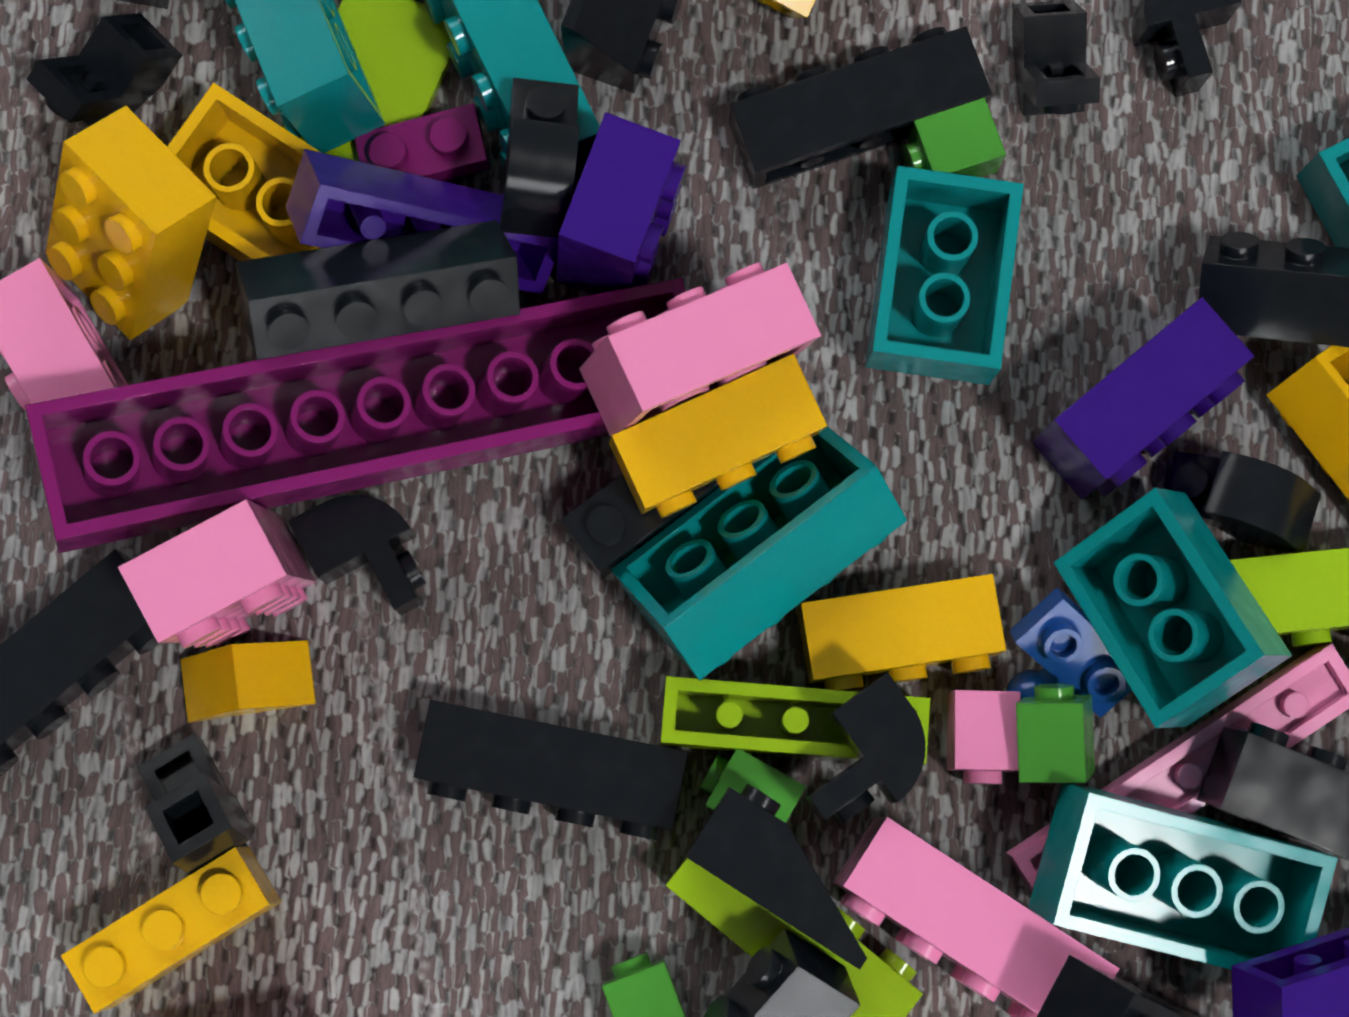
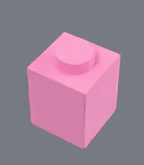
(982, 734)

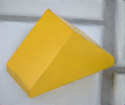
(247, 679)

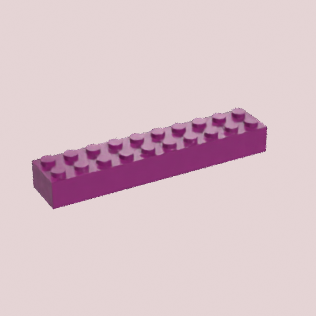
(323, 419)

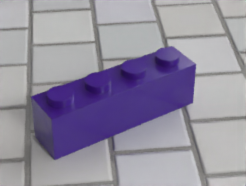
(355, 201)
(1296, 980)

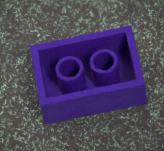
(619, 208)
(1145, 402)

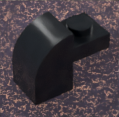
(1177, 29)
(1052, 58)
(116, 68)
(539, 157)
(1248, 498)
(358, 531)
(889, 750)
(193, 805)

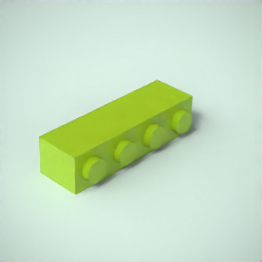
(1301, 592)
(760, 718)
(881, 982)

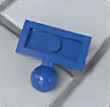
(1069, 651)

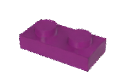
(429, 146)

